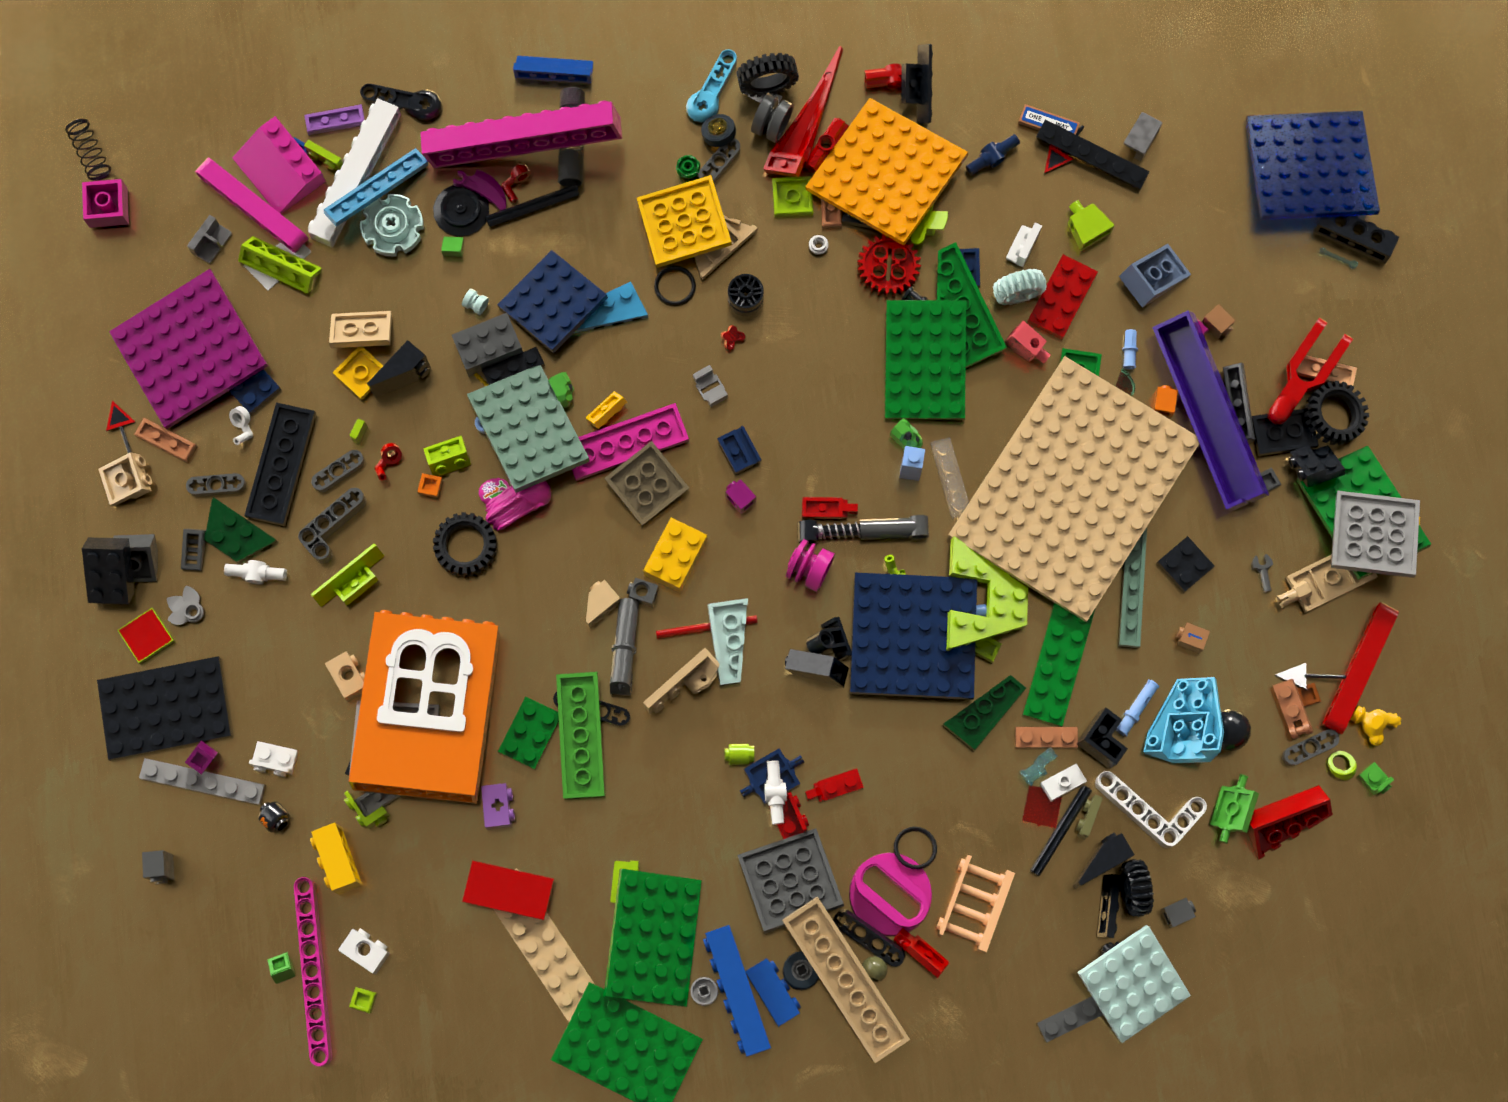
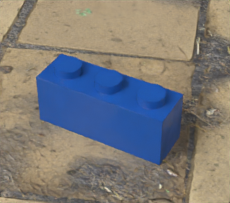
(773, 992)

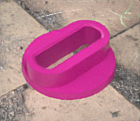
(878, 912)

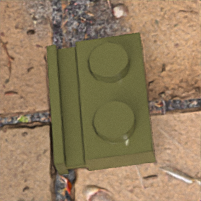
(1091, 808)

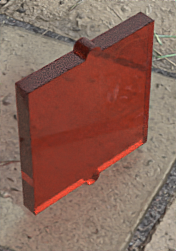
(1040, 809)

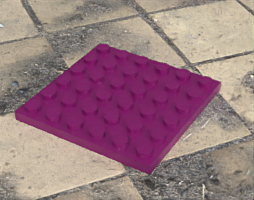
(188, 348)

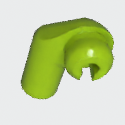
(891, 565)

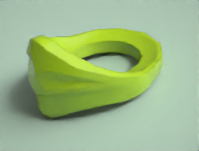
(1343, 775)

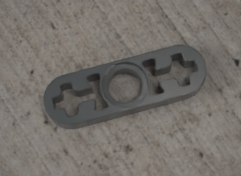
(718, 171)
(339, 462)
(201, 491)
(1321, 736)

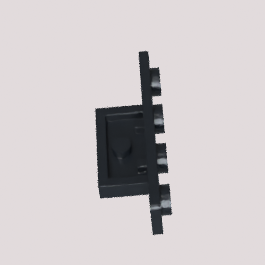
(917, 83)

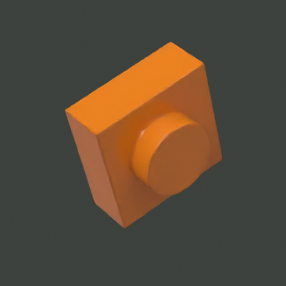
(429, 485)

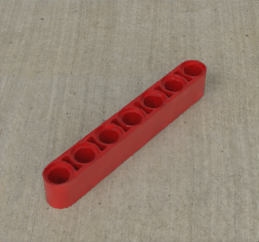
(1360, 668)

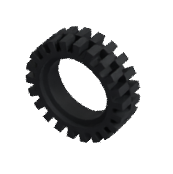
(782, 65)
(1324, 430)
(465, 521)

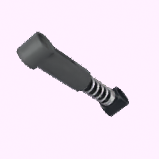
(912, 527)

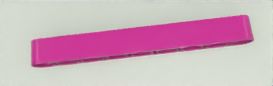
(318, 980)

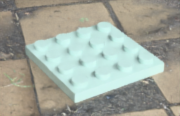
(1134, 983)

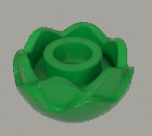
(692, 162)

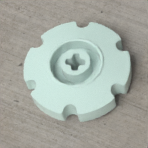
(394, 211)

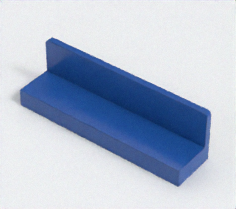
(553, 69)

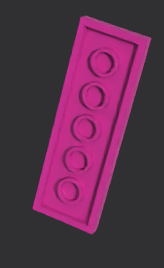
(619, 442)

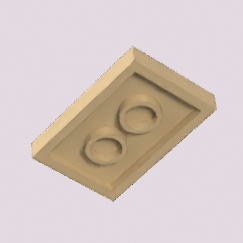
(360, 329)

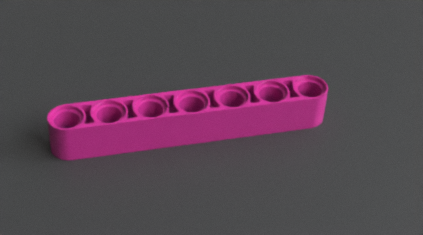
(251, 205)

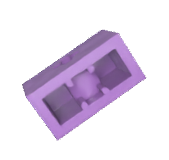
(490, 796)

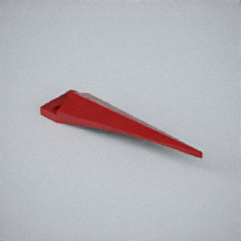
(796, 144)

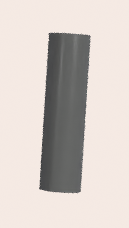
(1238, 393)

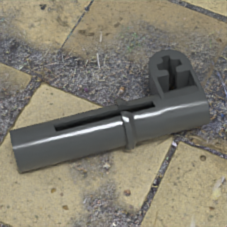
(624, 649)

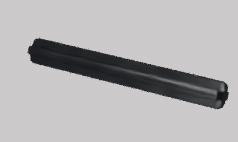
(532, 205)
(1060, 830)

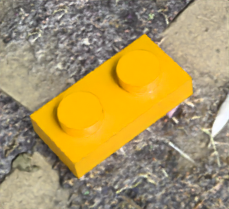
(606, 410)

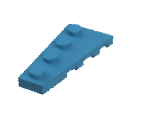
(621, 306)

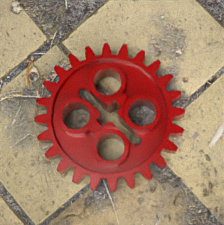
(870, 263)

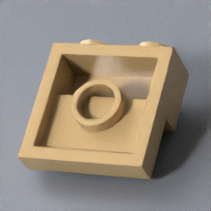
(125, 478)

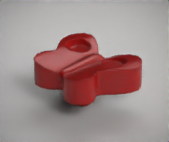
(732, 336)

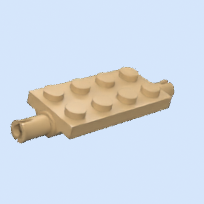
(1320, 584)

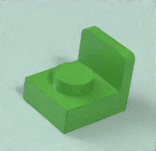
(1375, 779)

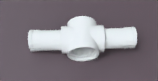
(255, 572)
(775, 792)

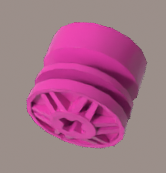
(810, 565)

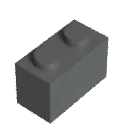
(158, 866)

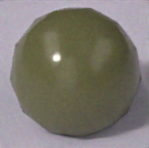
(875, 968)

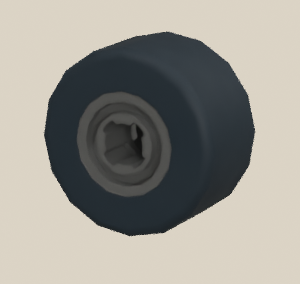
(799, 972)

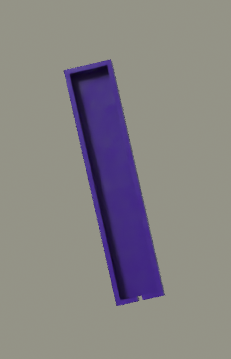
(1210, 411)

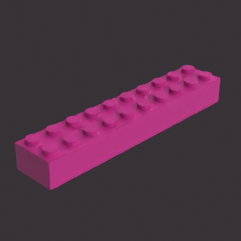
(521, 134)

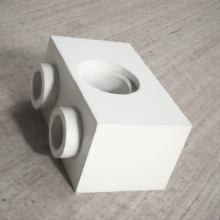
(352, 948)

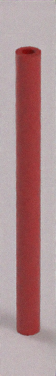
(695, 628)

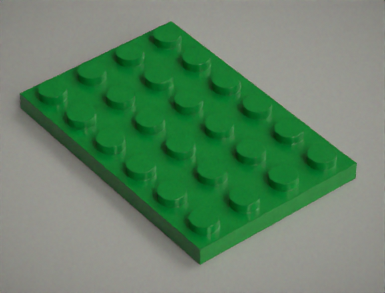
(925, 359)
(1362, 476)
(652, 938)
(626, 1048)

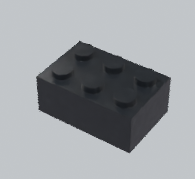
(108, 570)

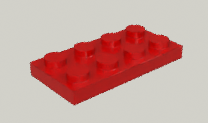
(1062, 297)

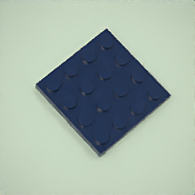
(552, 301)

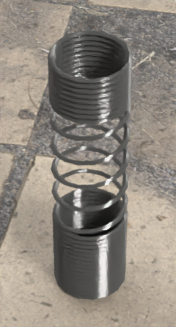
(571, 160)

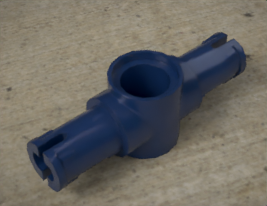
(992, 154)

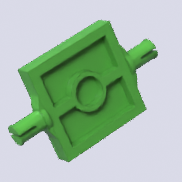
(1234, 809)

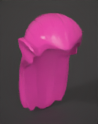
(511, 506)

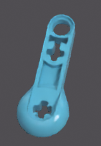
(711, 89)

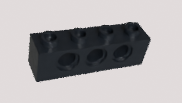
(1362, 243)

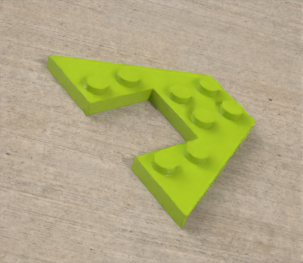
(1005, 599)

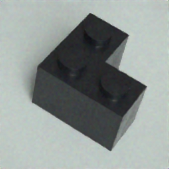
(1098, 739)

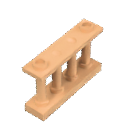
(995, 900)

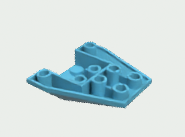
(1185, 723)

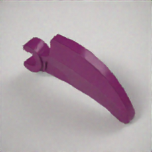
(483, 185)

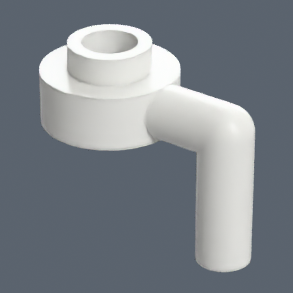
(240, 418)

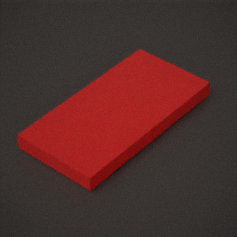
(508, 890)

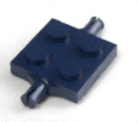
(758, 773)

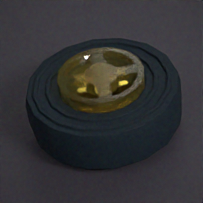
(718, 130)

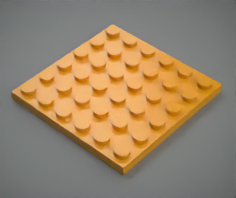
(886, 171)

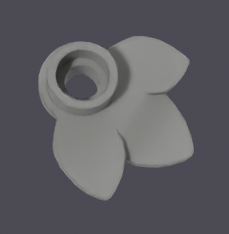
(183, 606)

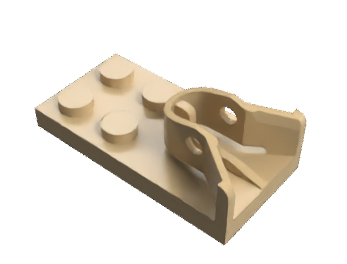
(700, 667)

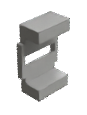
(703, 379)

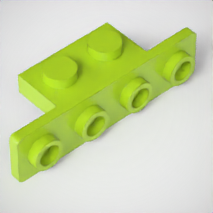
(350, 580)

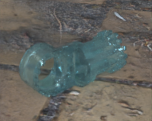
(1037, 769)

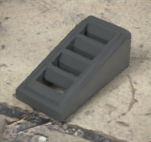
(185, 548)

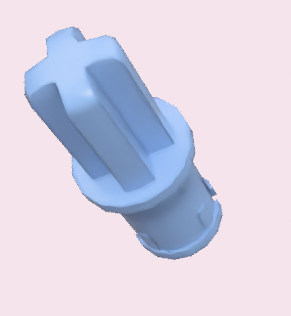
(1130, 349)

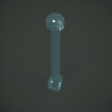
(1352, 264)

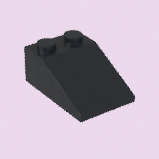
(400, 370)
(1107, 856)

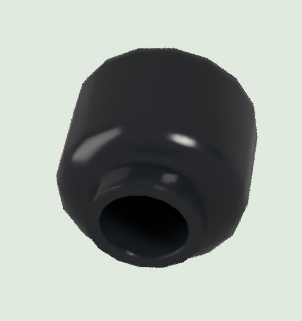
(274, 817)

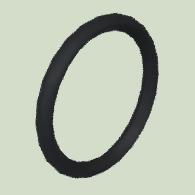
(674, 268)
(920, 830)

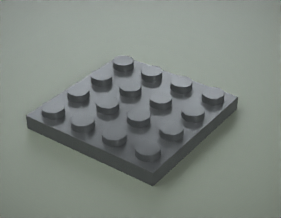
(788, 877)

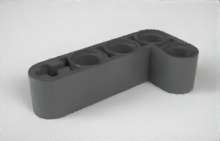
(335, 523)

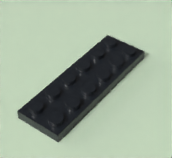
(280, 464)

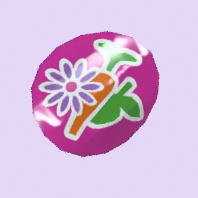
(492, 488)

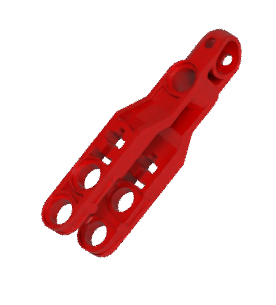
(1295, 386)

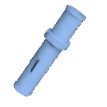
(1132, 715)

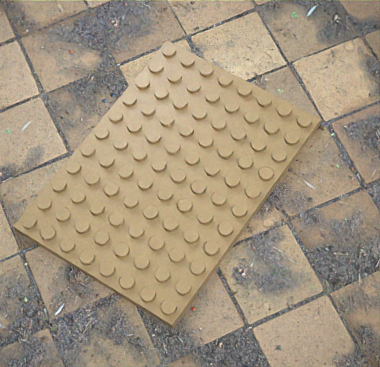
(1075, 488)

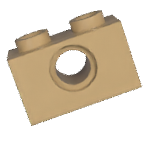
(338, 667)

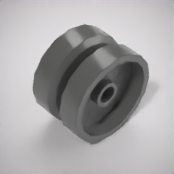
(772, 117)

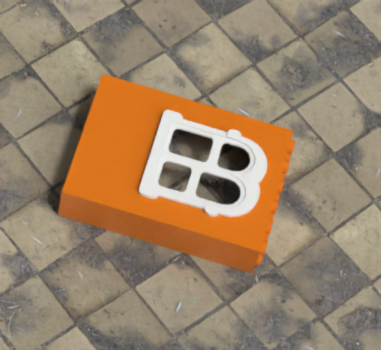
(417, 750)

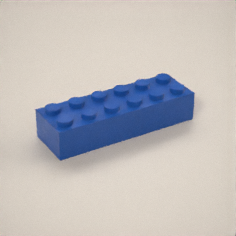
(737, 990)

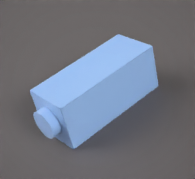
(912, 463)

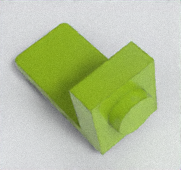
(376, 818)

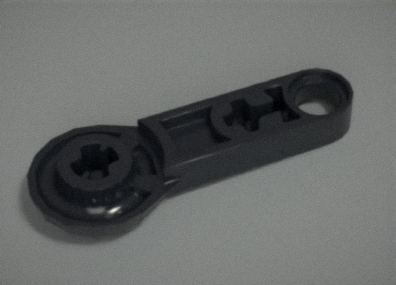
(406, 100)

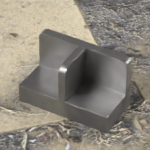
(1142, 134)
(209, 240)

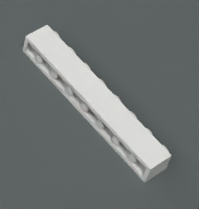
(356, 166)

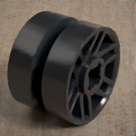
(747, 285)

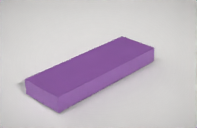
(334, 119)

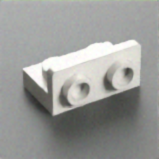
(1023, 244)
(274, 758)

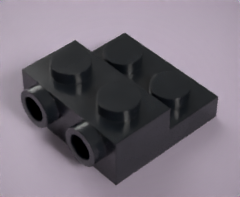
(1315, 465)

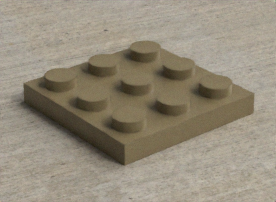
(646, 483)

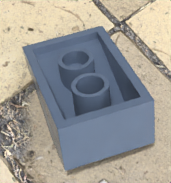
(1154, 275)

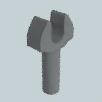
(1263, 570)

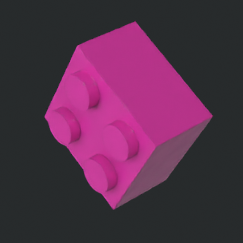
(105, 203)

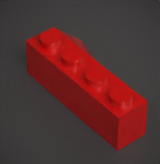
(1287, 818)

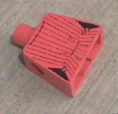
(1027, 343)

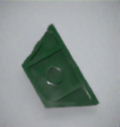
(234, 533)

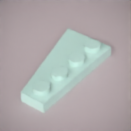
(728, 637)

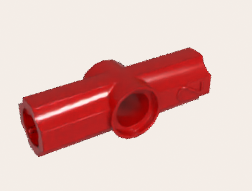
(888, 76)
(831, 137)

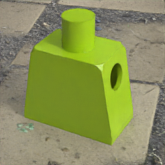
(1088, 224)

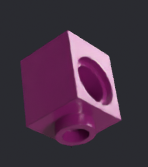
(740, 496)
(201, 757)

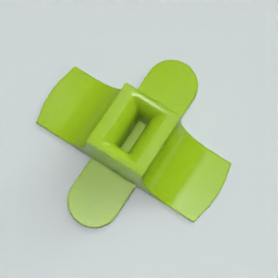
(932, 221)

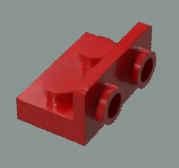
(793, 821)

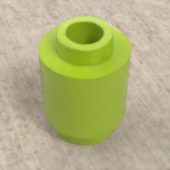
(739, 754)

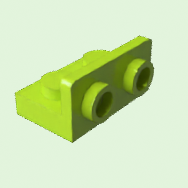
(447, 456)

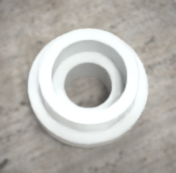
(818, 239)

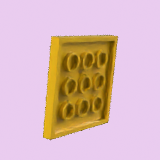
(684, 221)

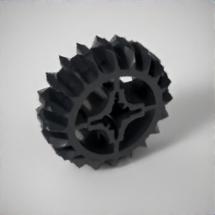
(1136, 887)

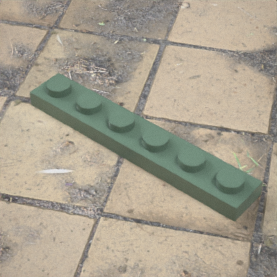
(1133, 595)

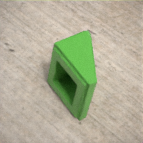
(452, 246)
(281, 968)

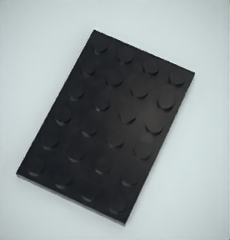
(164, 708)

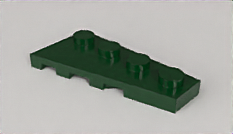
(982, 715)

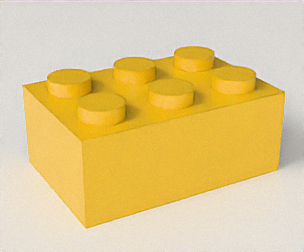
(675, 555)
(335, 858)

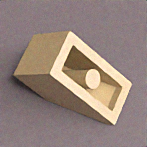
(600, 602)

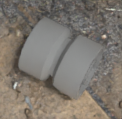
(704, 991)

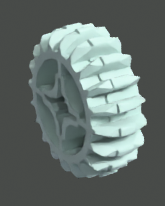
(1019, 287)

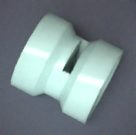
(475, 301)

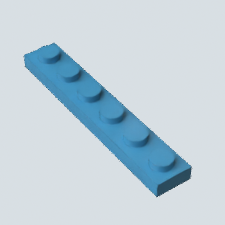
(375, 187)

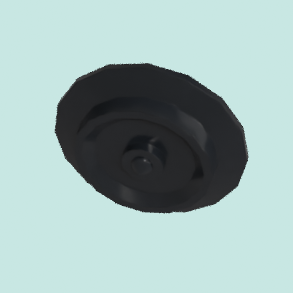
(460, 211)

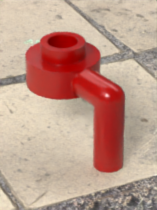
(518, 174)
(386, 459)

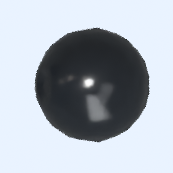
(1236, 730)

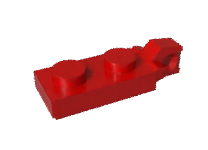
(827, 508)
(835, 786)
(922, 952)

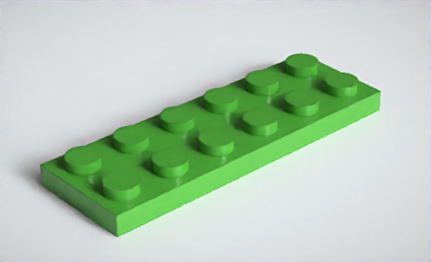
(580, 735)

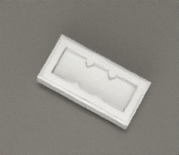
(1063, 782)

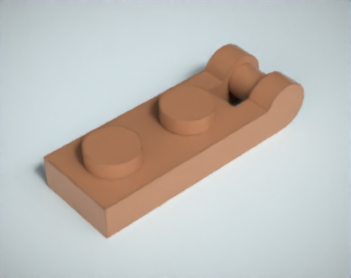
(1292, 708)

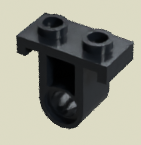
(830, 640)

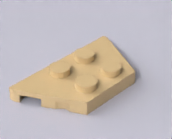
(738, 233)

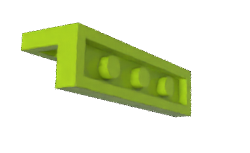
(277, 265)

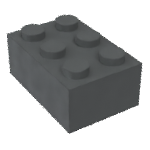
(487, 344)

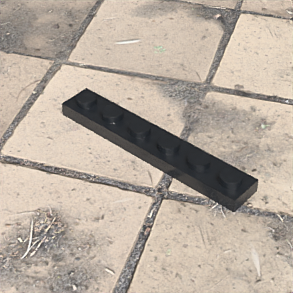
(1092, 154)

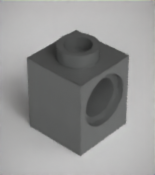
(649, 598)
(1179, 912)

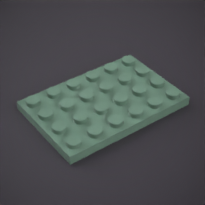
(527, 428)

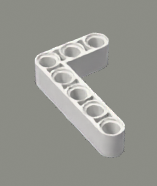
(1148, 812)

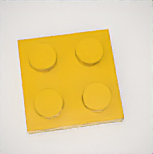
(358, 371)

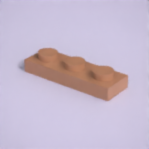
(1046, 737)

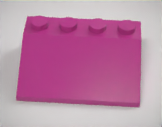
(278, 166)

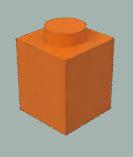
(1165, 400)

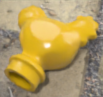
(1375, 723)

